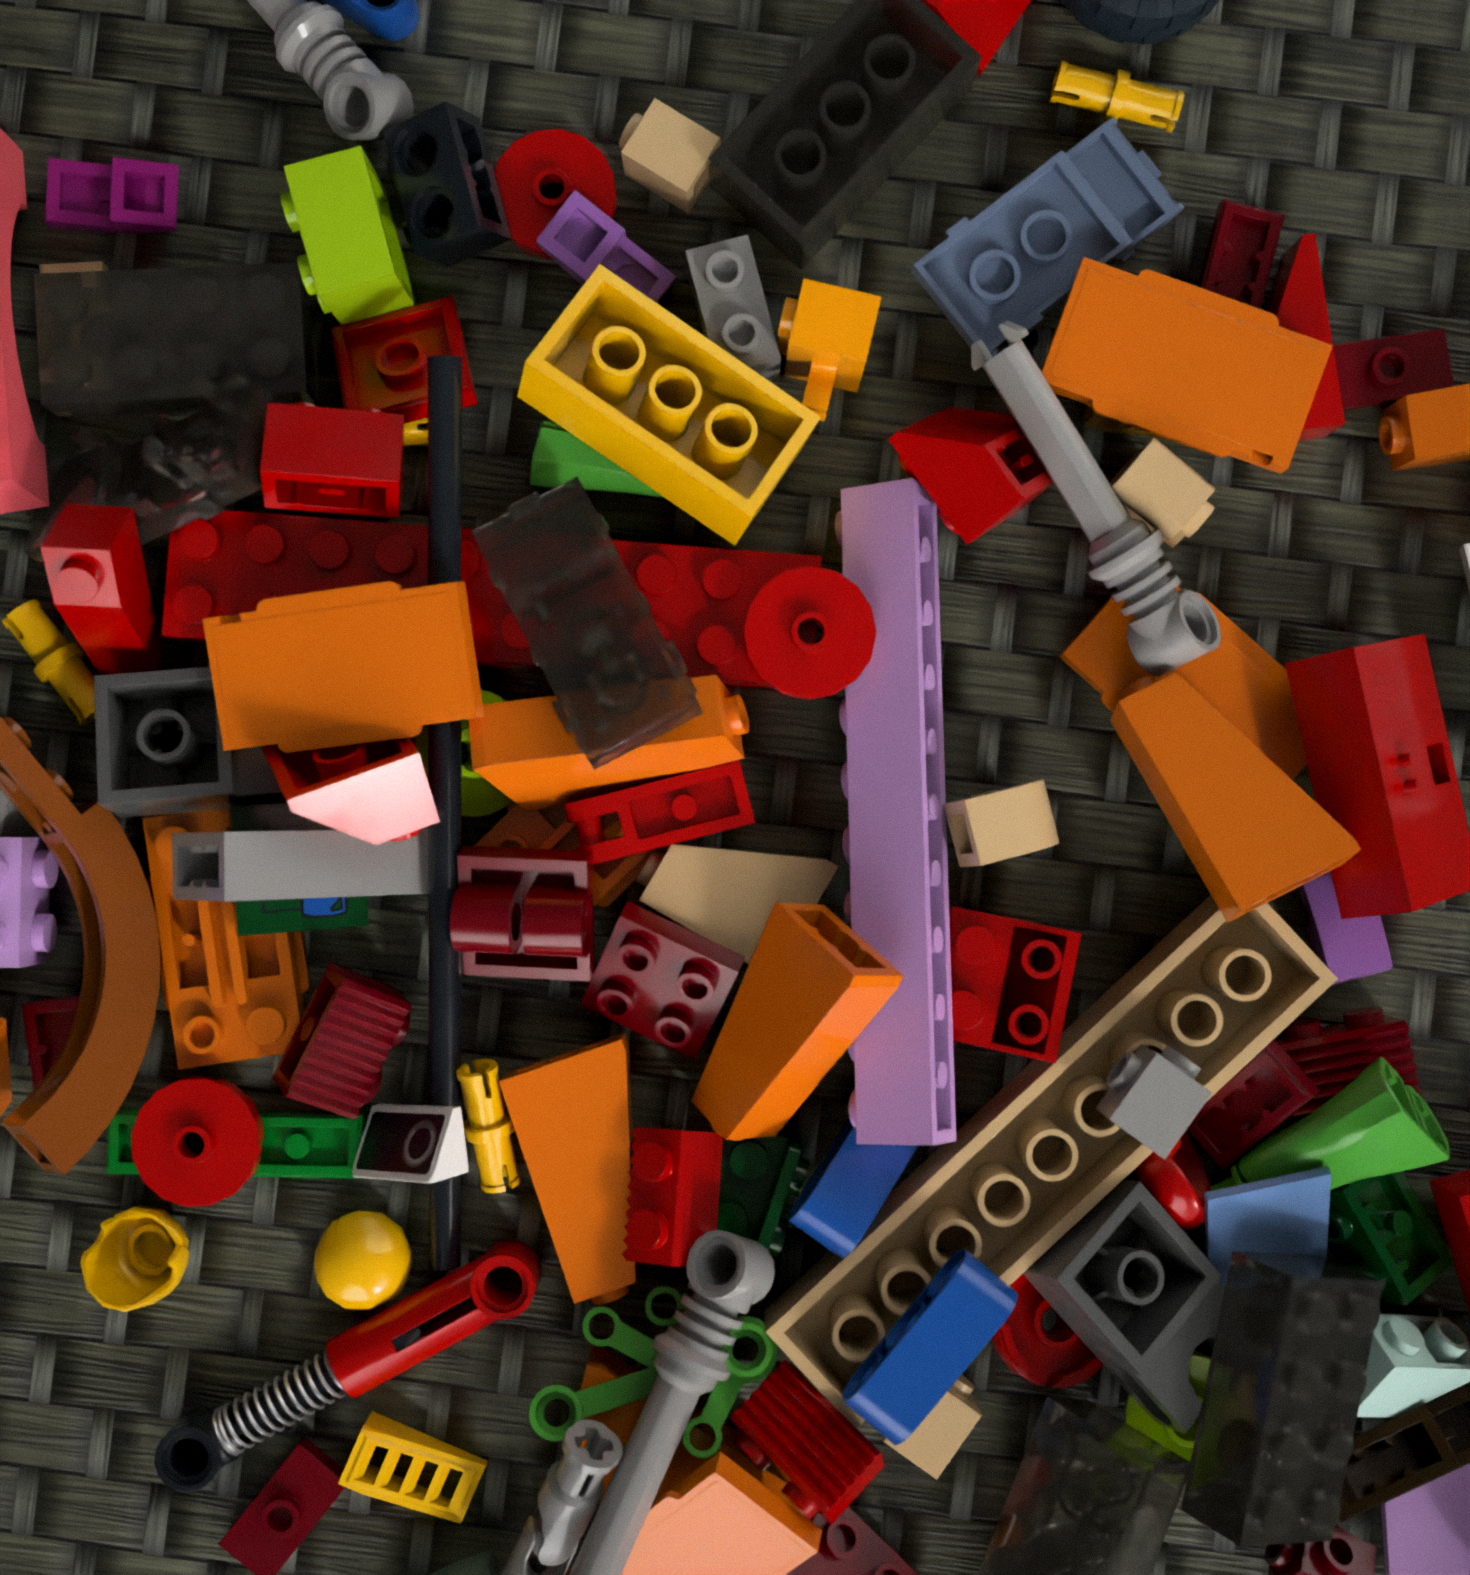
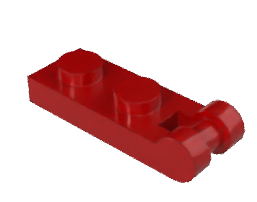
(663, 811)

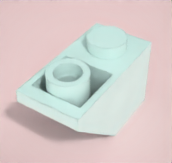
(1412, 1364)

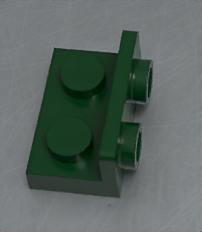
(756, 1184)
(1386, 1234)

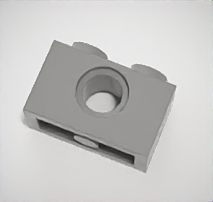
(733, 303)

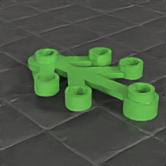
(639, 1384)

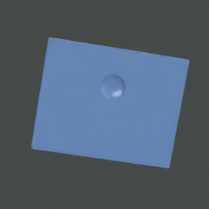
(1268, 1216)

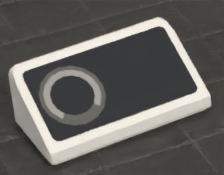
(412, 1144)

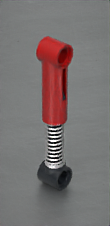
(351, 1363)

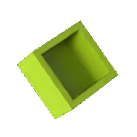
(348, 236)

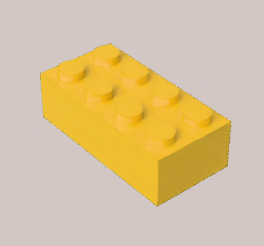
(665, 404)

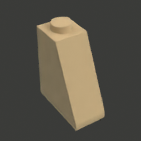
(729, 891)

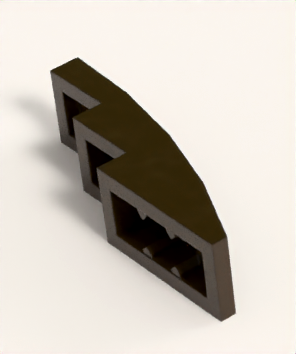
(1407, 1453)

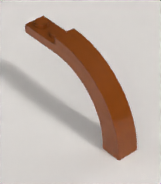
(119, 966)

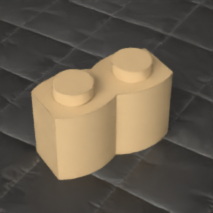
(1163, 492)

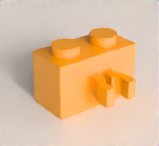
(827, 339)

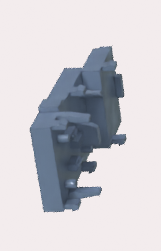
(1029, 242)

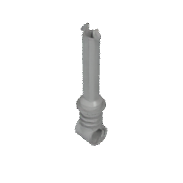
(354, 92)
(1167, 623)
(687, 1365)

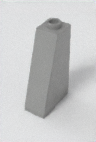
(295, 865)

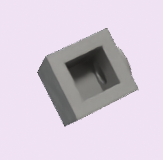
(1154, 1097)

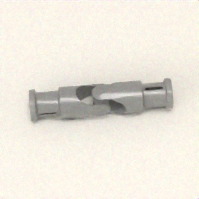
(566, 1501)

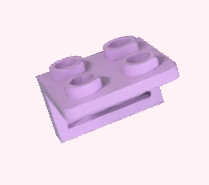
(25, 918)
(1429, 1528)

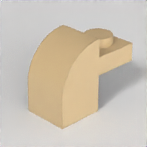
(1001, 824)

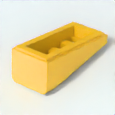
(405, 1492)

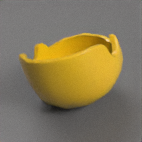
(135, 1259)
(362, 1260)

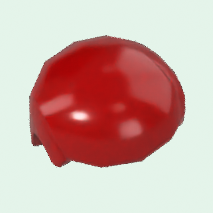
(1177, 1183)

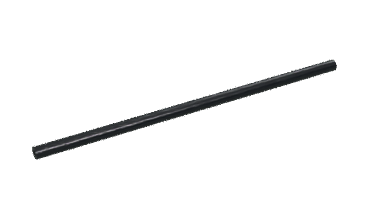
(446, 789)

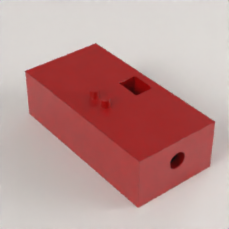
(1384, 774)

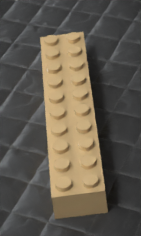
(1039, 1146)

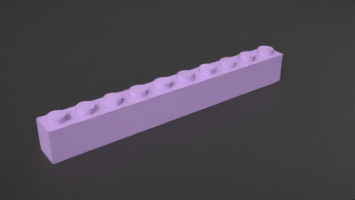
(899, 817)

